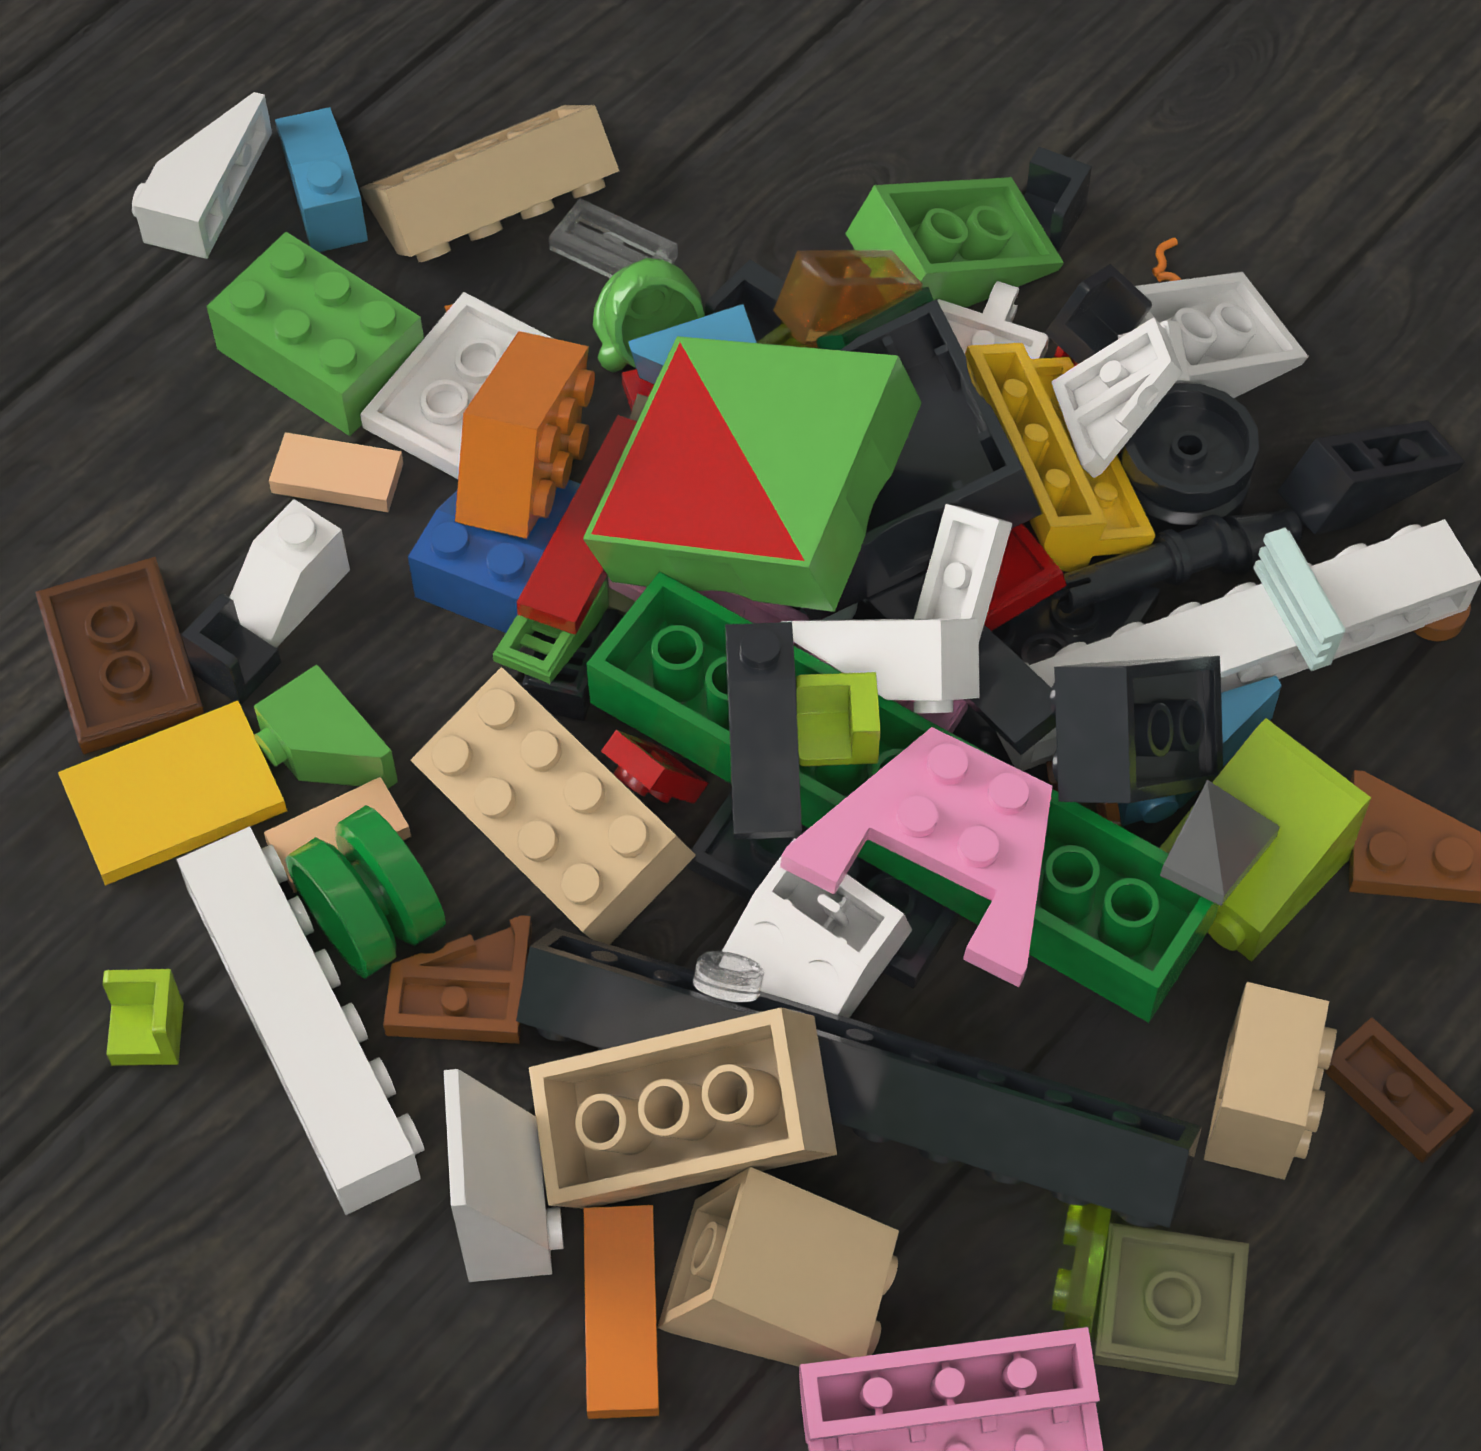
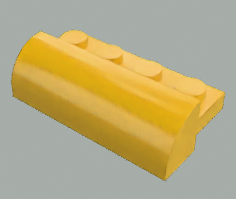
(1079, 512)

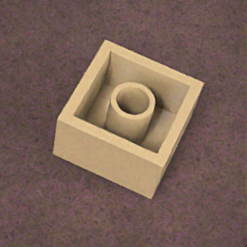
(1271, 1081)

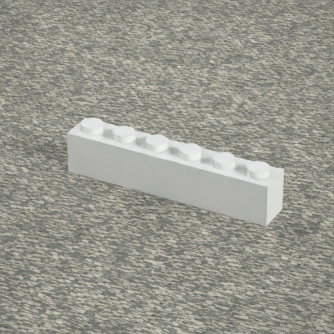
(300, 1020)

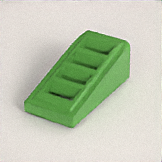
(558, 653)

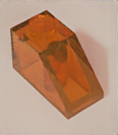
(837, 287)

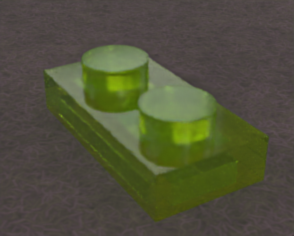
(1078, 1288)

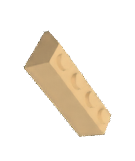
(492, 180)

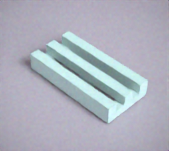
(1299, 599)

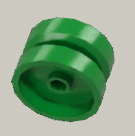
(366, 891)

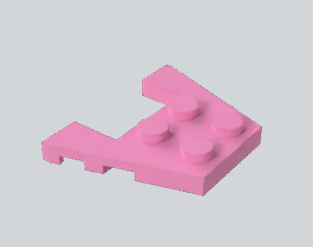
(955, 817)

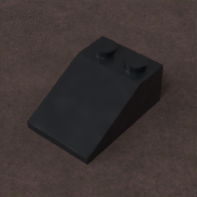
(1137, 728)

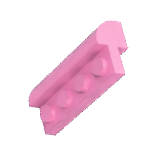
(958, 1397)

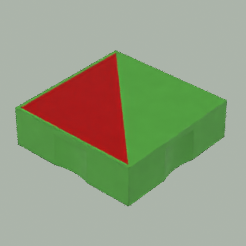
(755, 470)

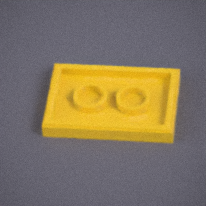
(172, 792)

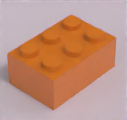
(523, 434)

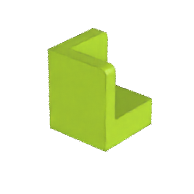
(838, 719)
(143, 1017)

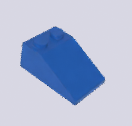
(477, 568)

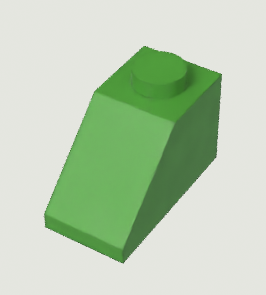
(321, 734)

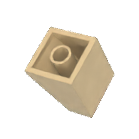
(780, 1273)

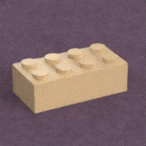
(553, 808)
(682, 1109)

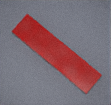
(568, 571)

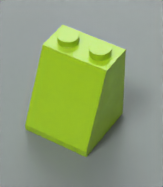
(1317, 832)

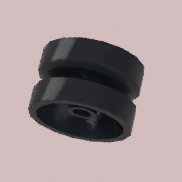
(1192, 457)

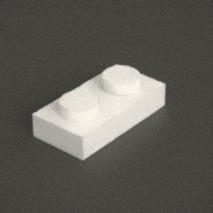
(963, 566)

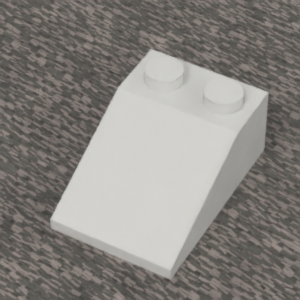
(1226, 331)
(497, 1184)

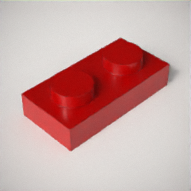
(652, 769)

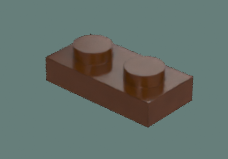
(1398, 1090)

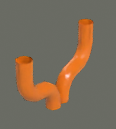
(1158, 271)

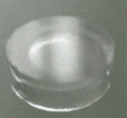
(728, 976)

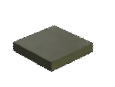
(1172, 1304)

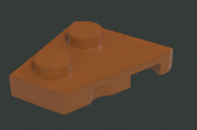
(1412, 848)
(463, 989)

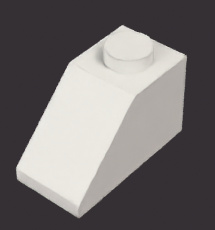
(288, 572)

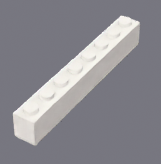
(1373, 589)

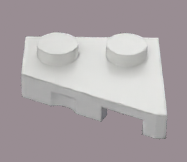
(1116, 392)

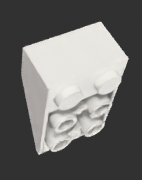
(818, 943)

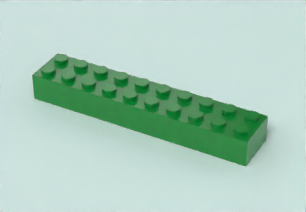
(1100, 888)

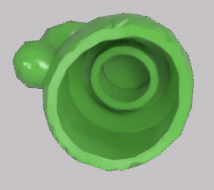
(639, 303)

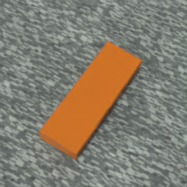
(620, 1312)

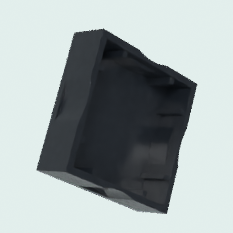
(950, 457)

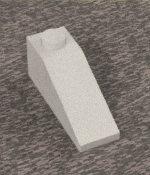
(201, 180)
(911, 657)

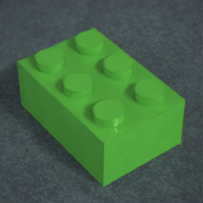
(314, 331)

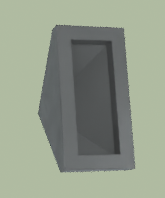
(1218, 845)

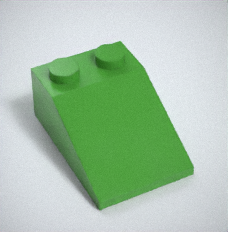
(957, 235)

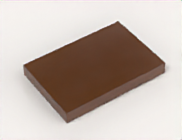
(119, 655)

